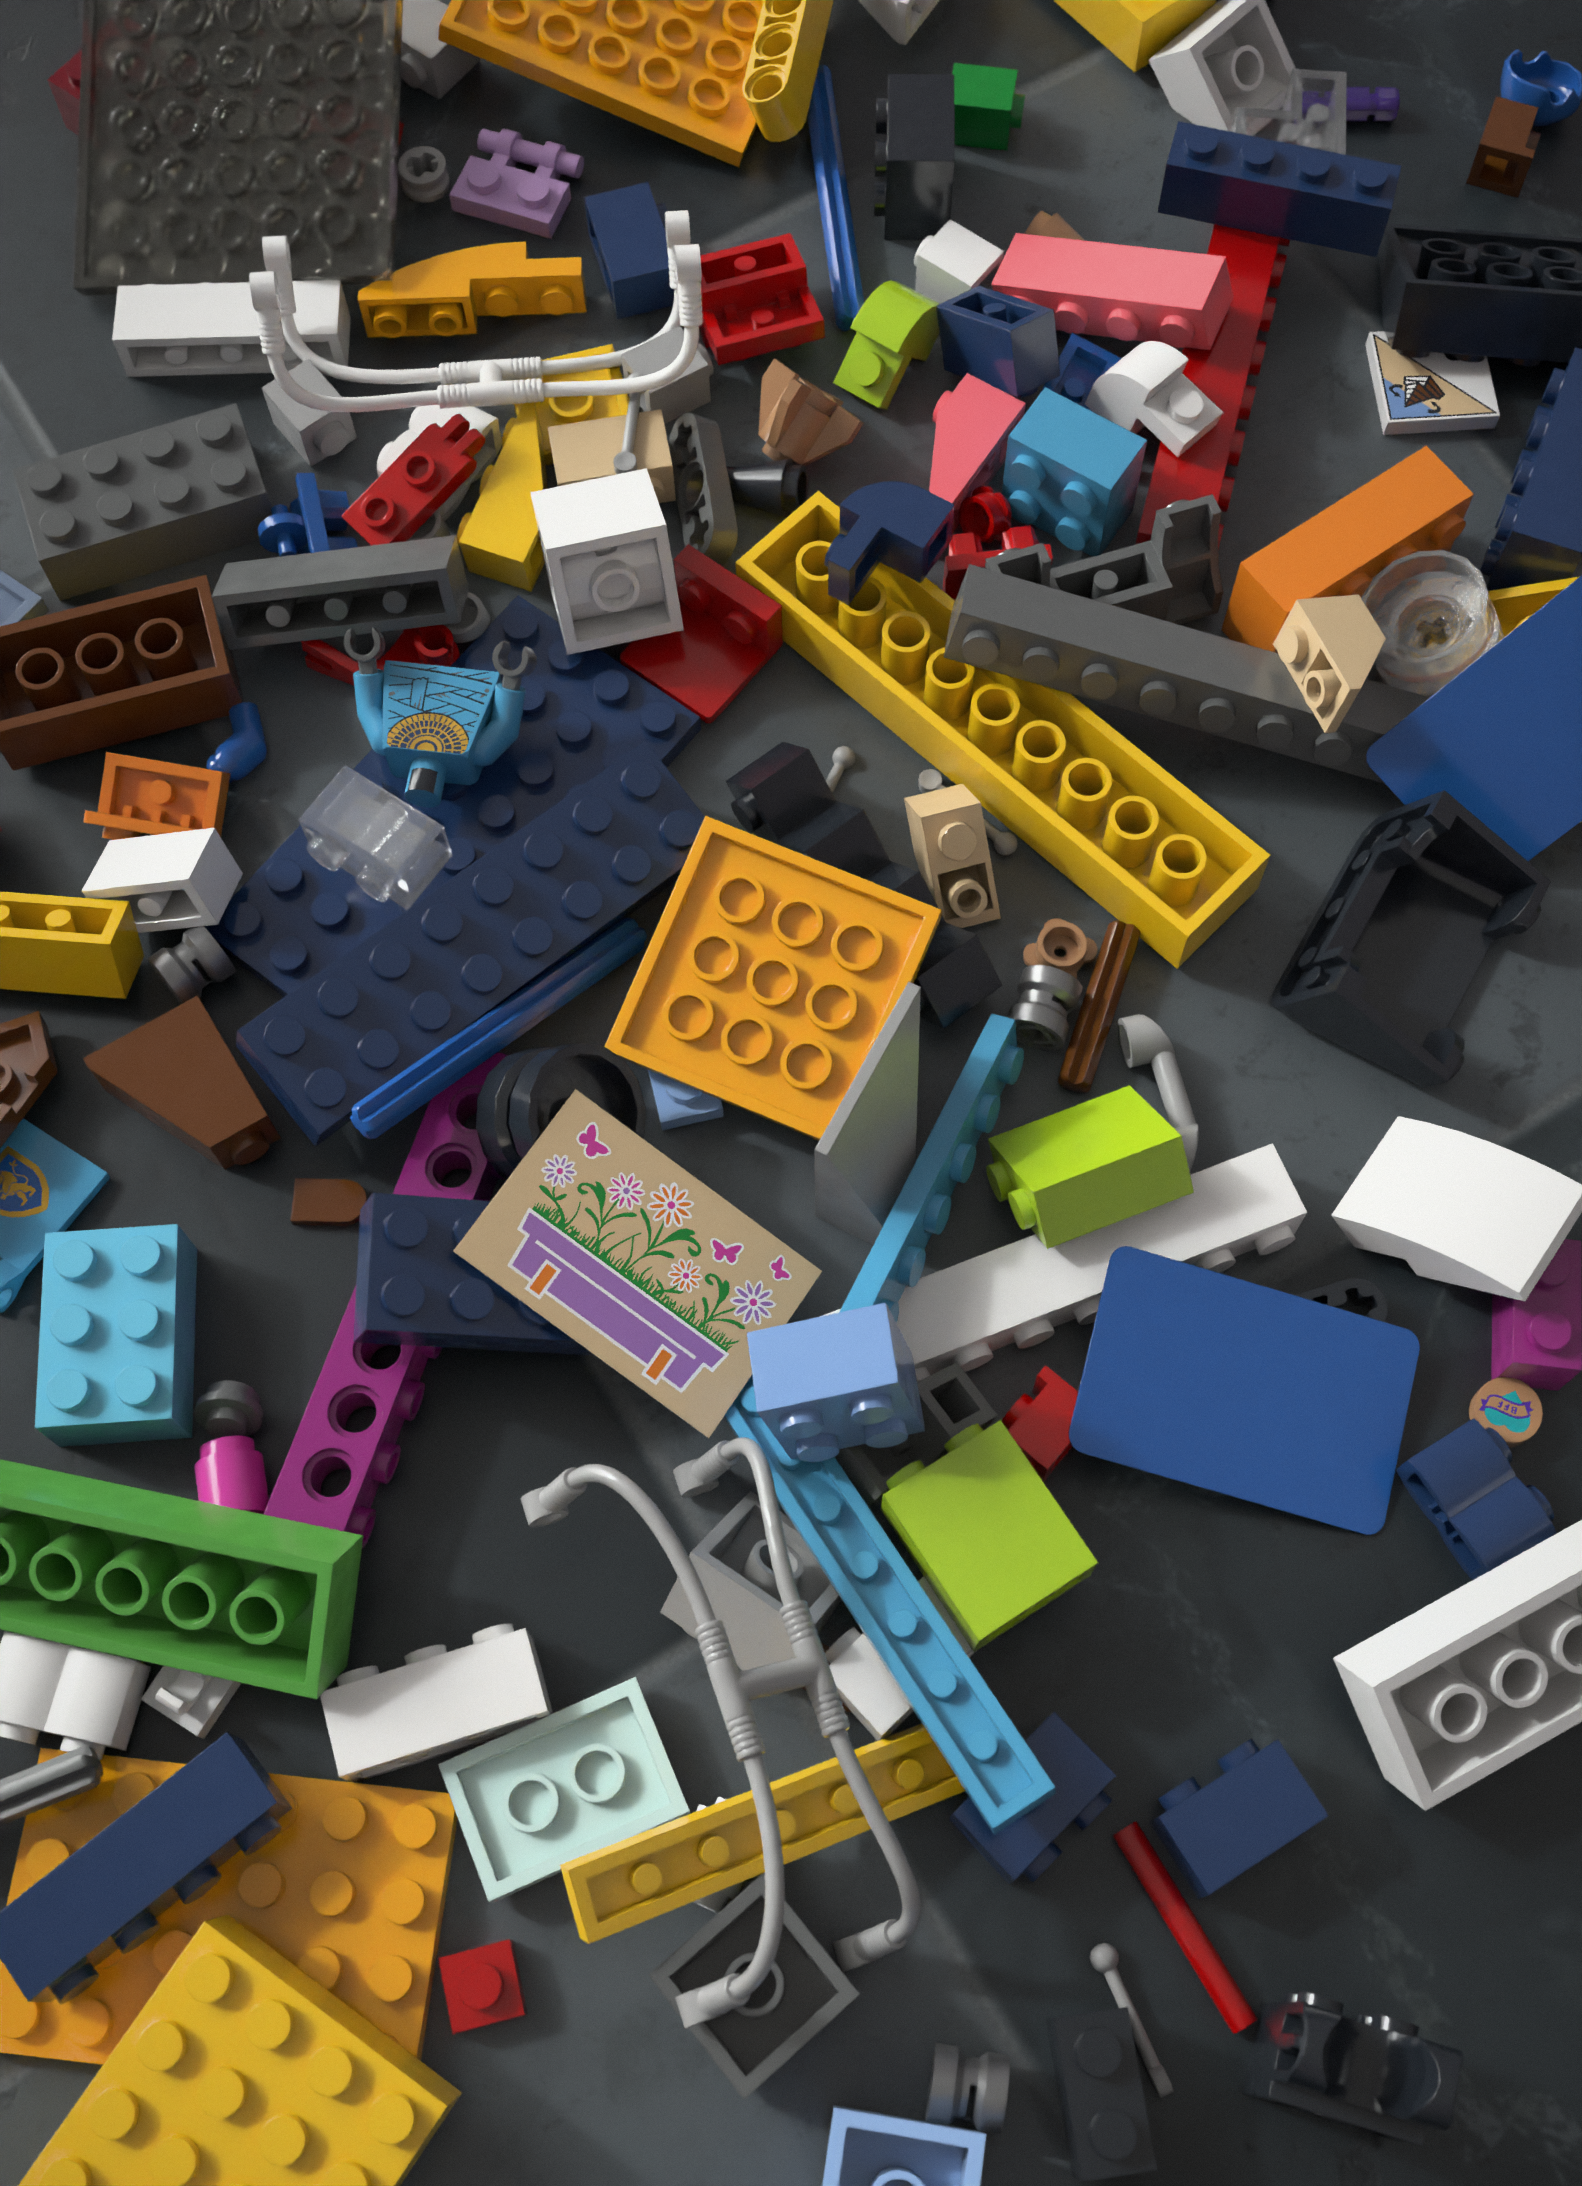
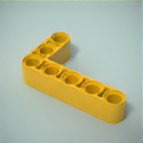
(785, 64)

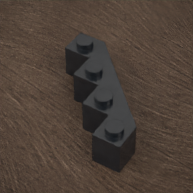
(792, 806)

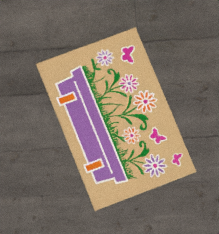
(637, 1261)

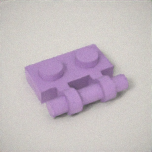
(511, 195)

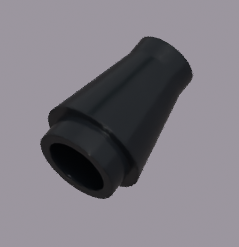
(770, 486)

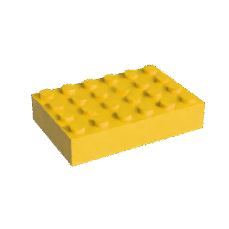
(247, 2081)

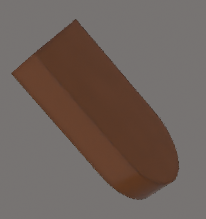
(327, 1202)

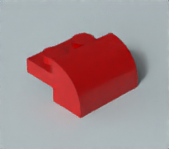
(757, 300)

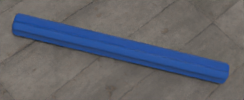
(834, 201)
(496, 1029)

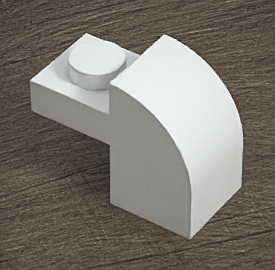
(1154, 393)

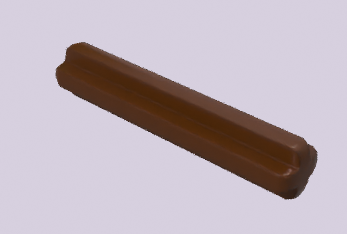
(1099, 1007)

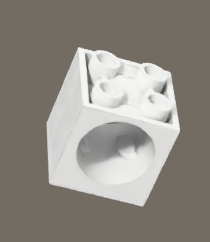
(608, 561)

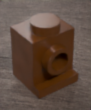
(1505, 148)

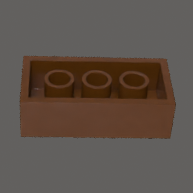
(113, 673)

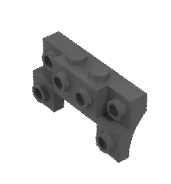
(1163, 578)

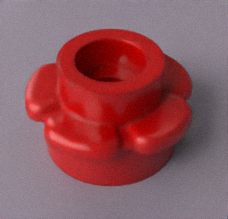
(985, 514)

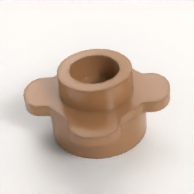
(1065, 936)

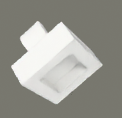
(190, 1698)

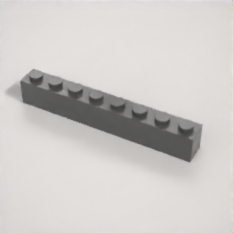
(1160, 670)

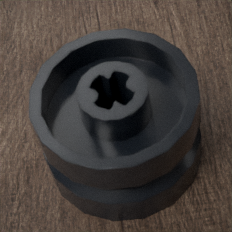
(534, 1084)

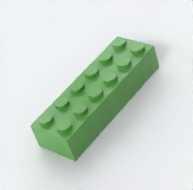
(175, 1580)

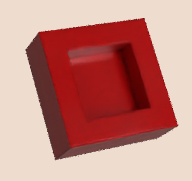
(482, 1986)

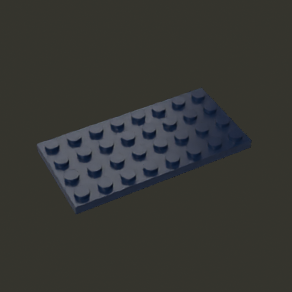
(574, 723)

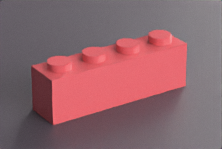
(1120, 289)

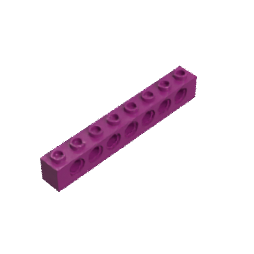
(346, 1375)

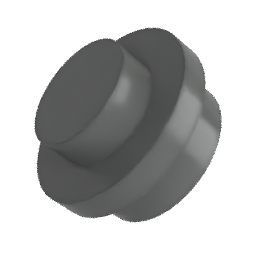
(229, 1410)

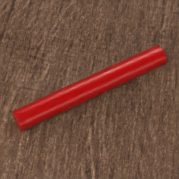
(1185, 1928)

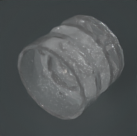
(1432, 619)

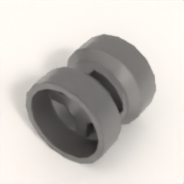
(178, 971)
(1043, 1006)
(951, 2082)

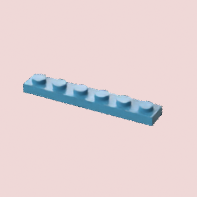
(944, 1160)

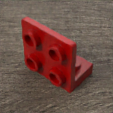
(724, 639)

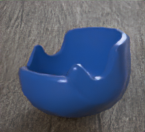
(1544, 84)

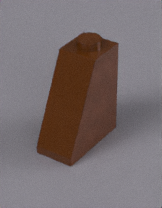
(188, 1085)

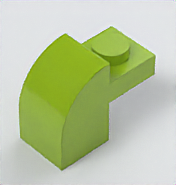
(890, 331)

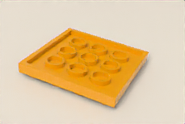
(770, 977)

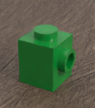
(985, 106)

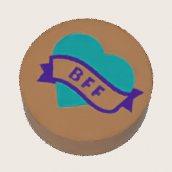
(1508, 1408)

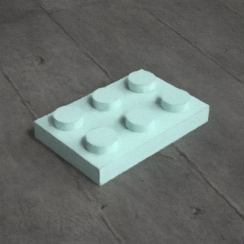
(562, 1789)

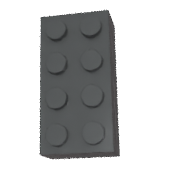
(144, 501)

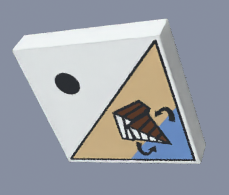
(1429, 391)

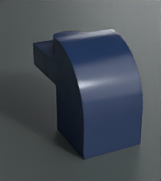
(890, 526)

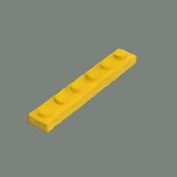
(724, 1841)

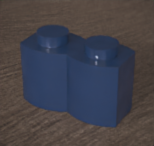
(1477, 1499)

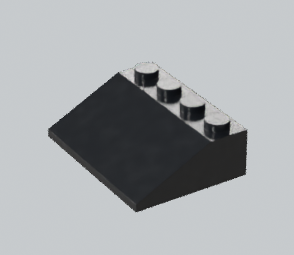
(1481, 294)

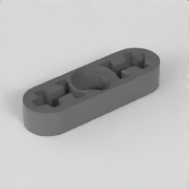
(703, 487)

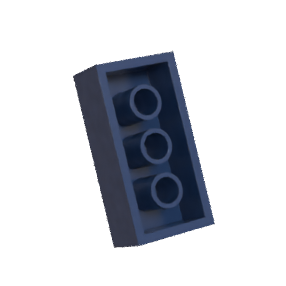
(1544, 521)
(426, 1294)

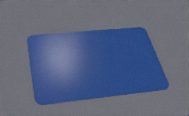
(1503, 733)
(1245, 1390)

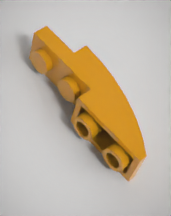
(456, 287)

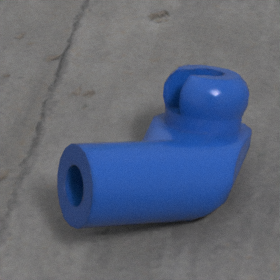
(245, 747)

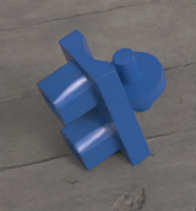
(307, 522)

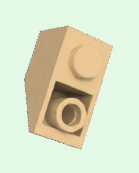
(1329, 653)
(954, 854)

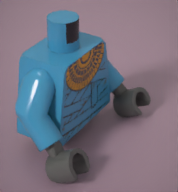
(438, 719)

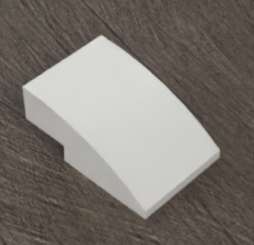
(1460, 1209)

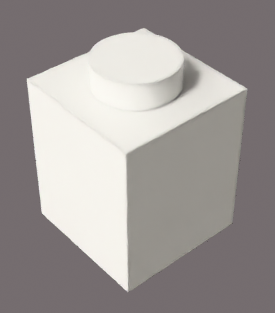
(955, 263)

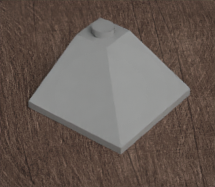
(873, 1132)

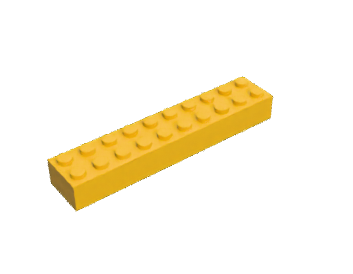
(1019, 747)

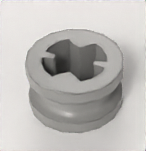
(421, 163)

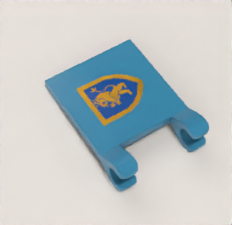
(40, 1193)

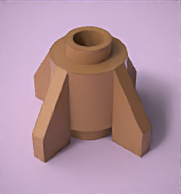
(800, 418)

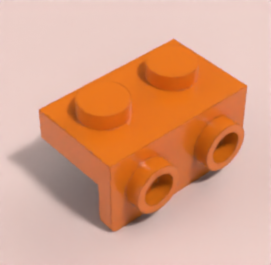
(157, 798)

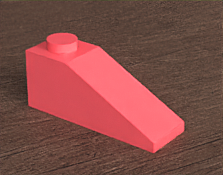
(970, 438)

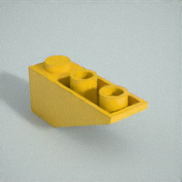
(502, 531)

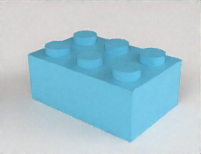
(117, 1336)

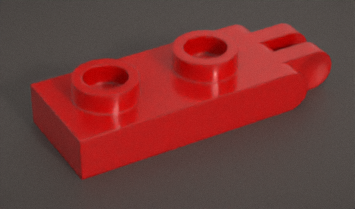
(416, 483)

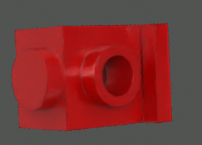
(1043, 1423)

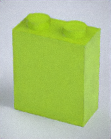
(1089, 1166)
(986, 1533)

